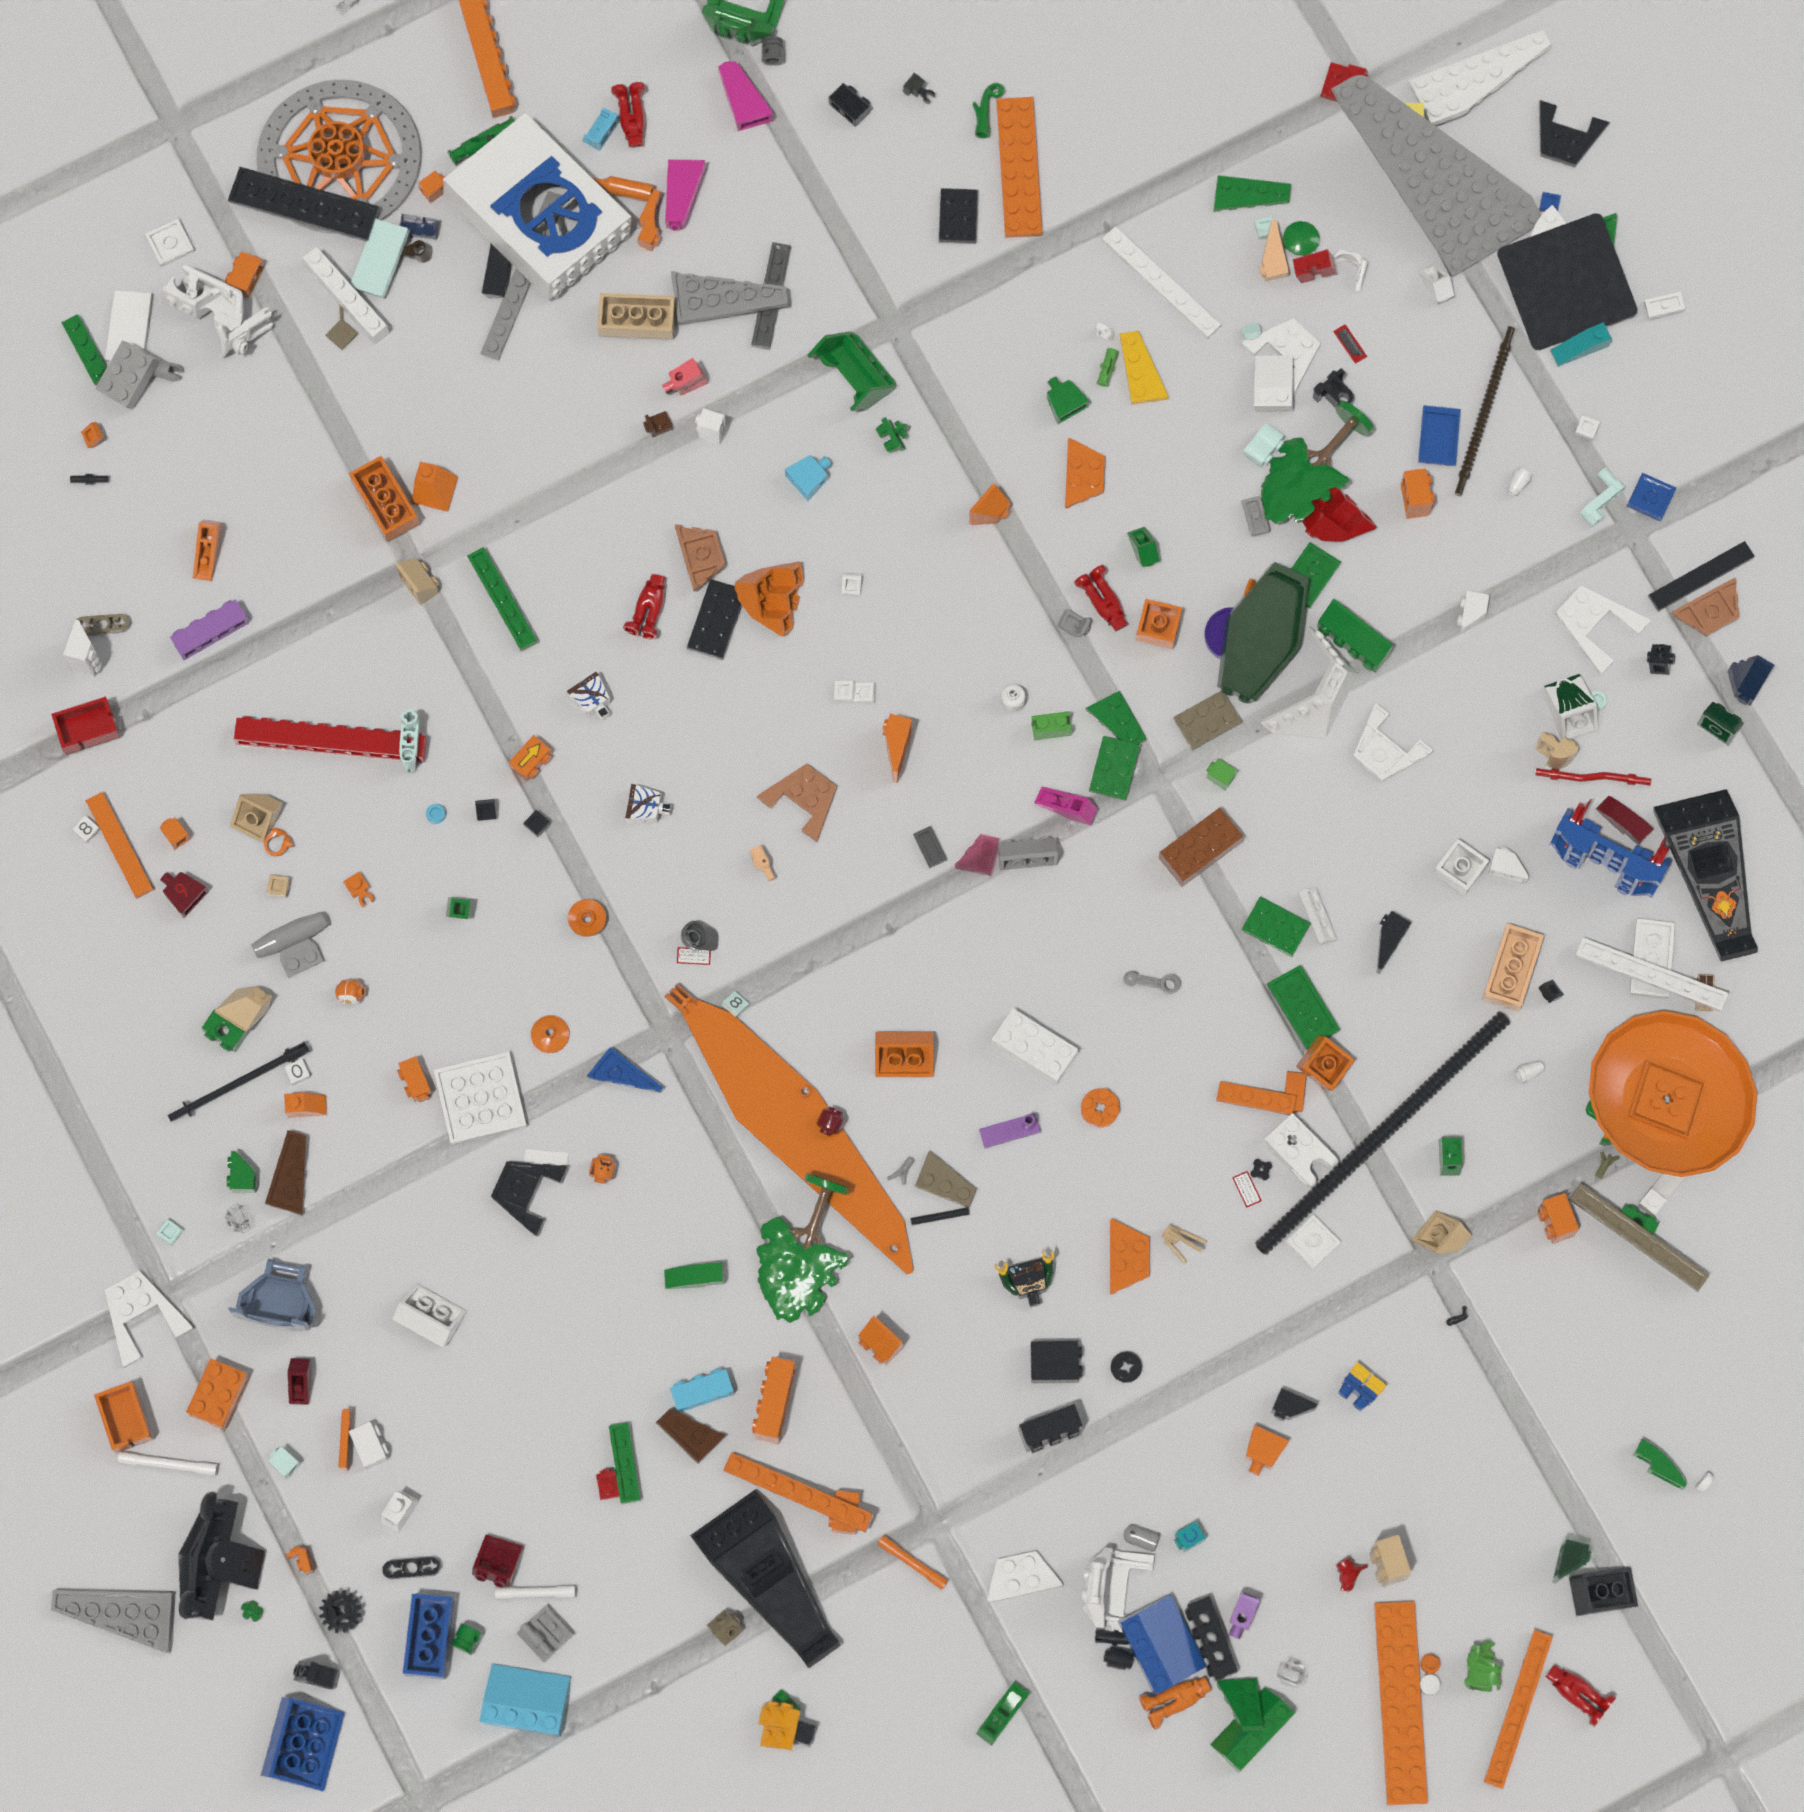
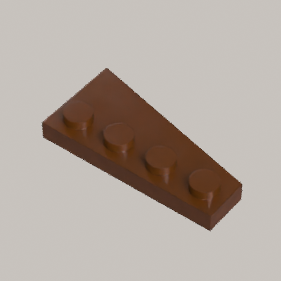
(288, 1179)

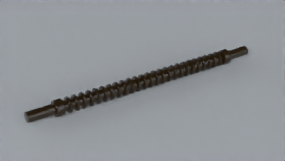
(1504, 348)

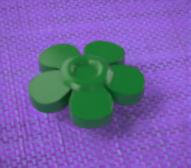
(251, 1610)

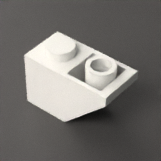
(1474, 610)

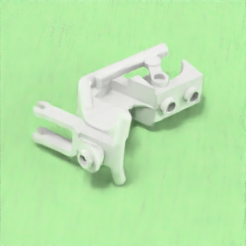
(226, 305)

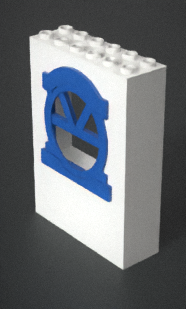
(489, 196)

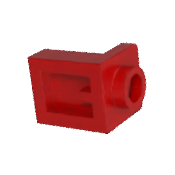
(607, 1484)

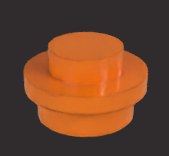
(1430, 1663)

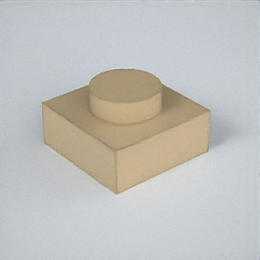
(278, 885)

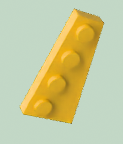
(1141, 373)

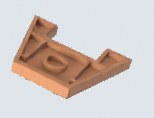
(808, 791)

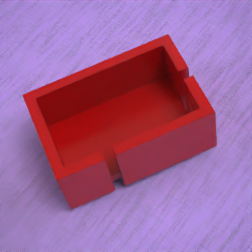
(85, 725)

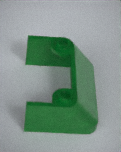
(856, 365)

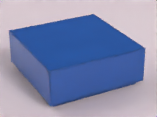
(1548, 200)

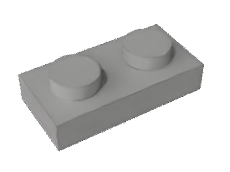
(1255, 516)

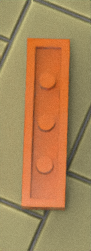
(1256, 1098)

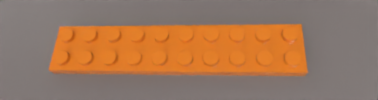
(1400, 1703)

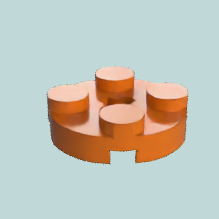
(1095, 1117)

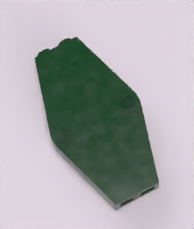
(1262, 632)

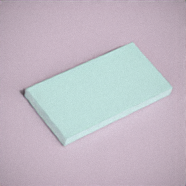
(379, 258)

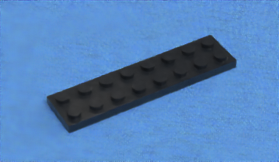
(303, 204)

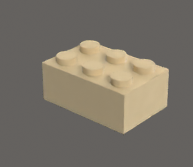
(1390, 1561)

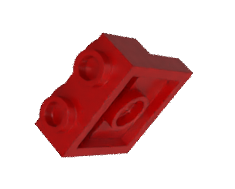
(1338, 74)

